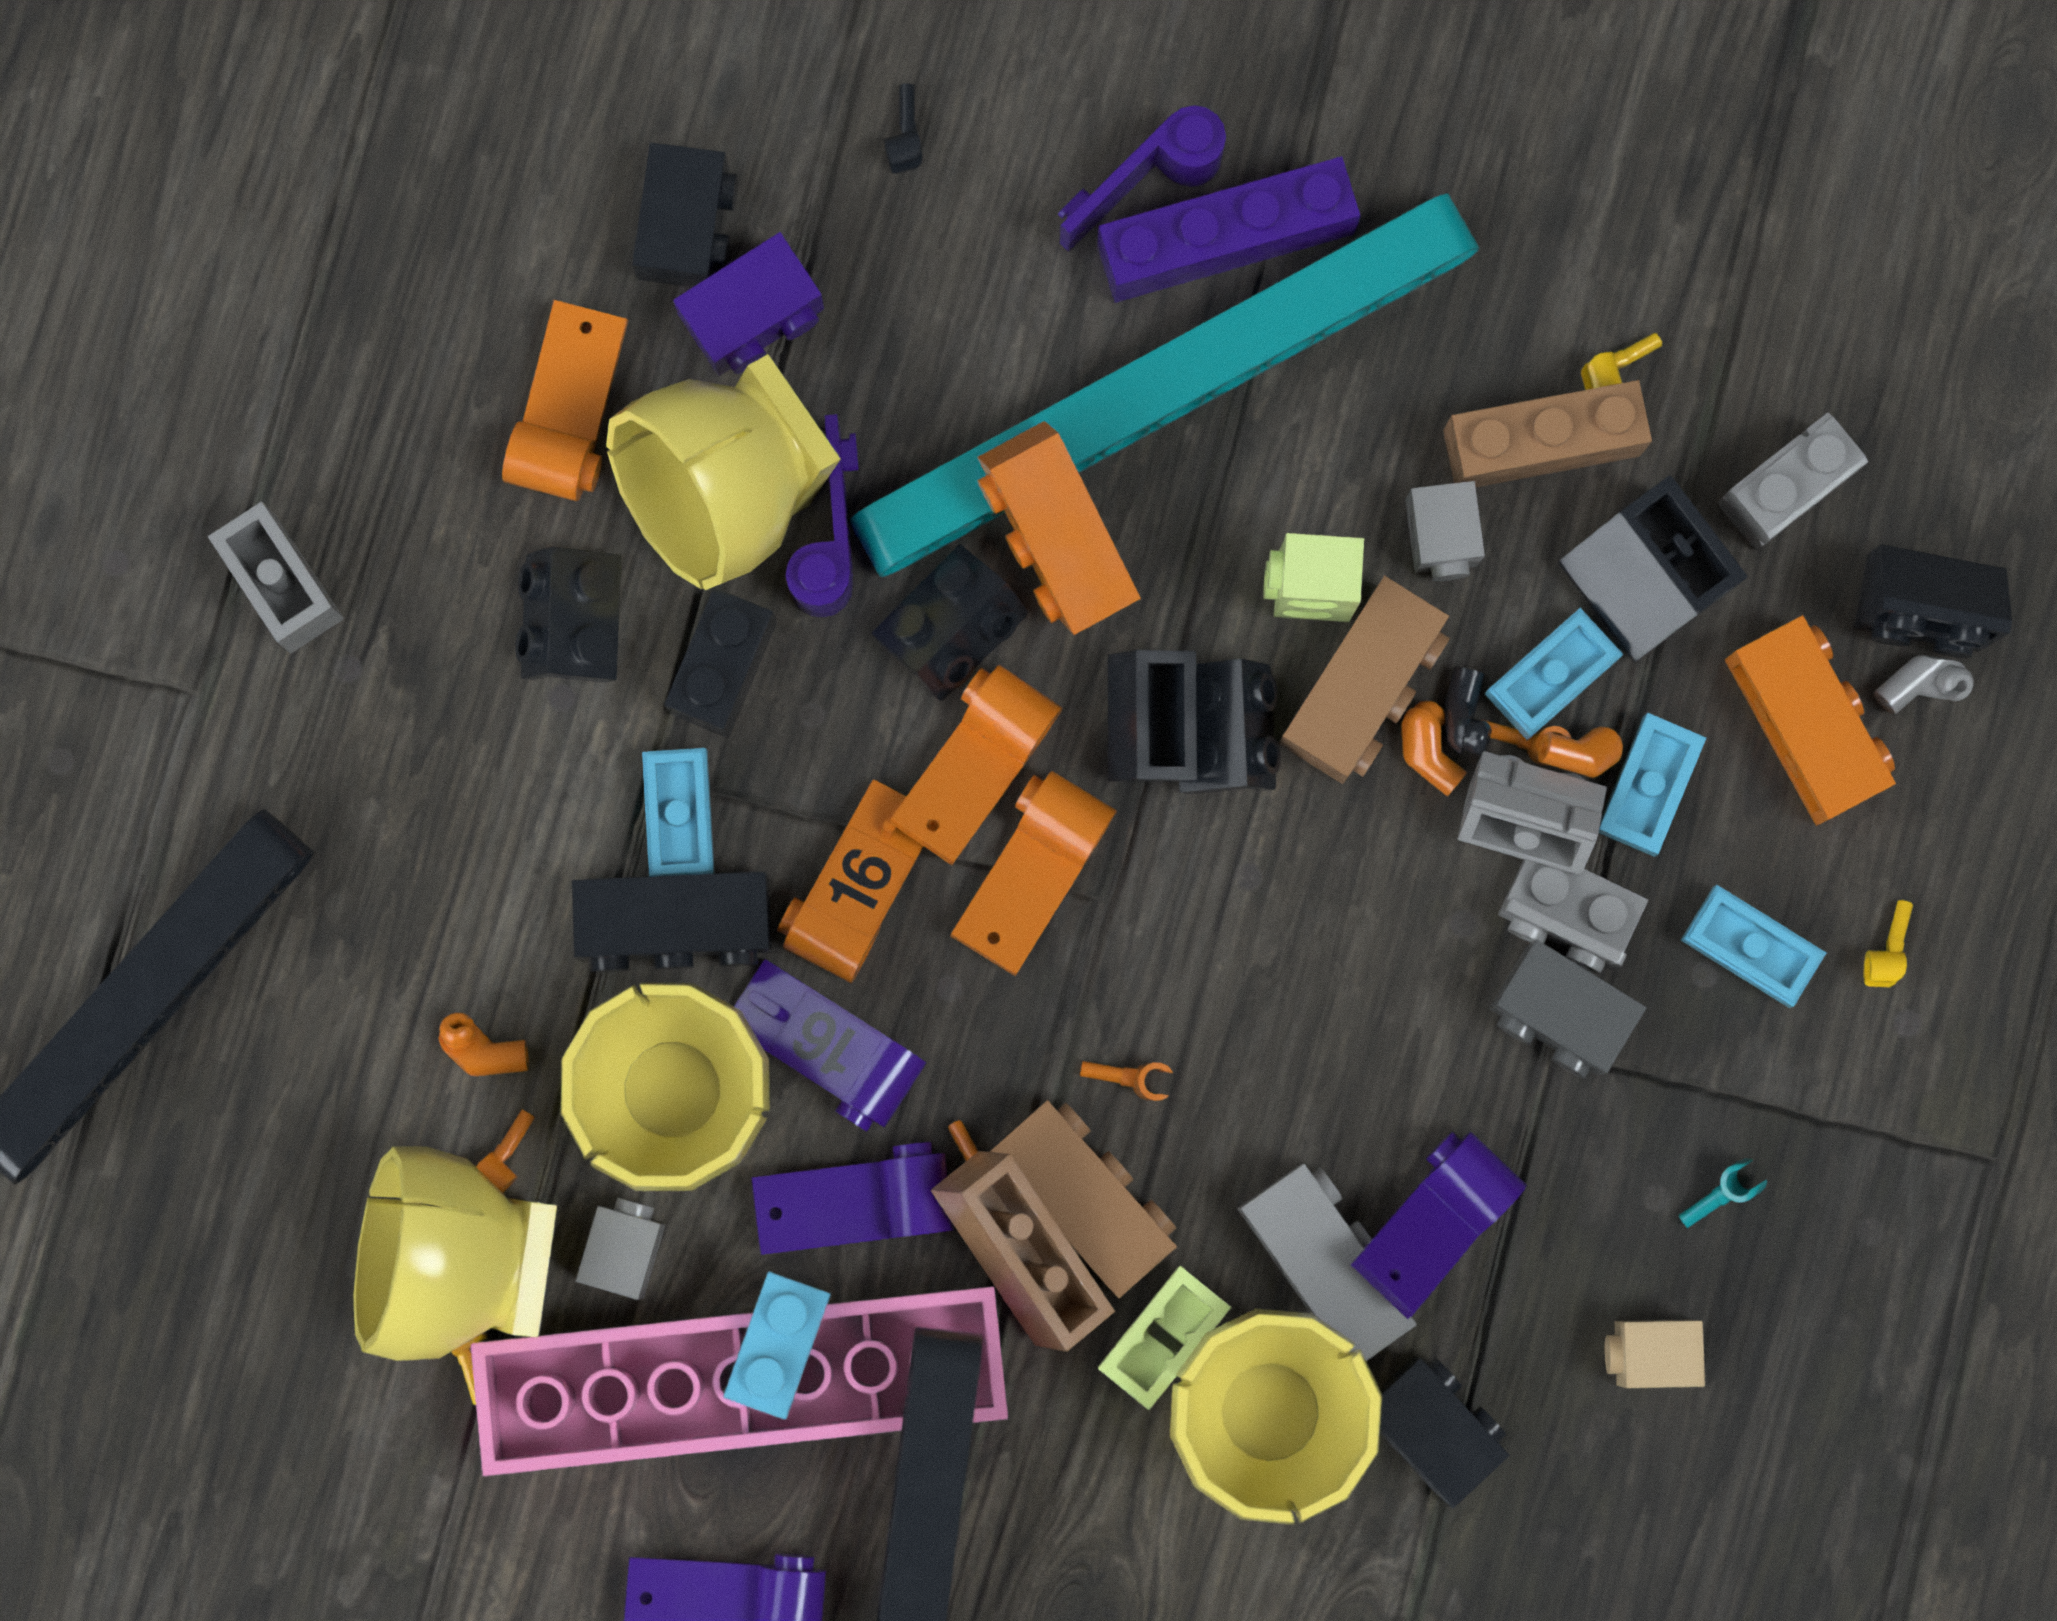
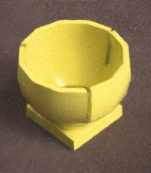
(718, 470)
(664, 1087)
(448, 1272)
(1276, 1416)

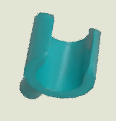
(1727, 1191)

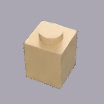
(1656, 1353)

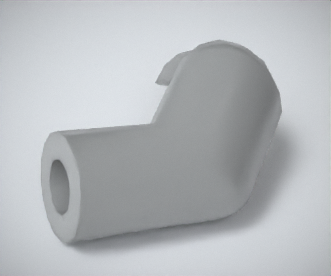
(1925, 677)

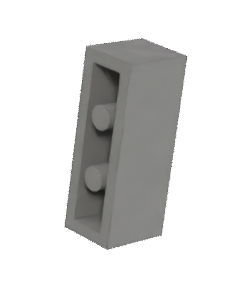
(1314, 1253)

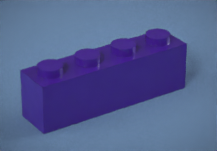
(1228, 229)

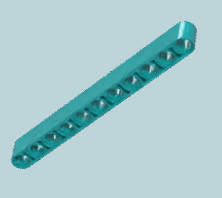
(1181, 375)

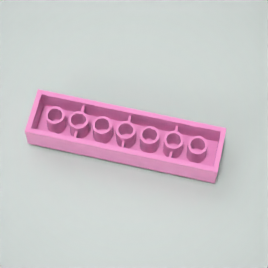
(664, 1384)

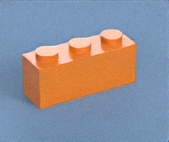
(1056, 529)
(1812, 719)

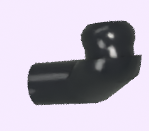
(1459, 710)

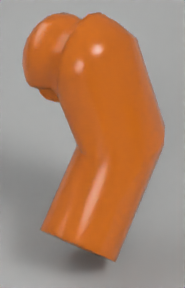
(1587, 756)
(476, 1052)

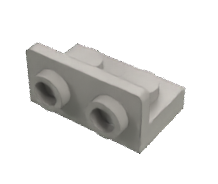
(1574, 911)

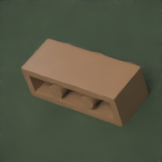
(1548, 435)
(1367, 682)
(1089, 1197)
(1023, 1250)

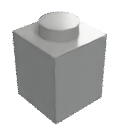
(1445, 530)
(621, 1249)

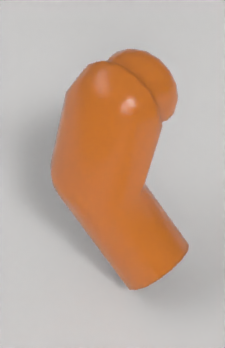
(1423, 747)

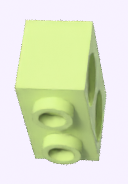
(1315, 577)
(1163, 1337)

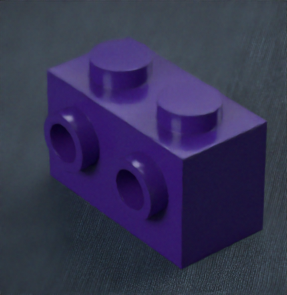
(750, 306)

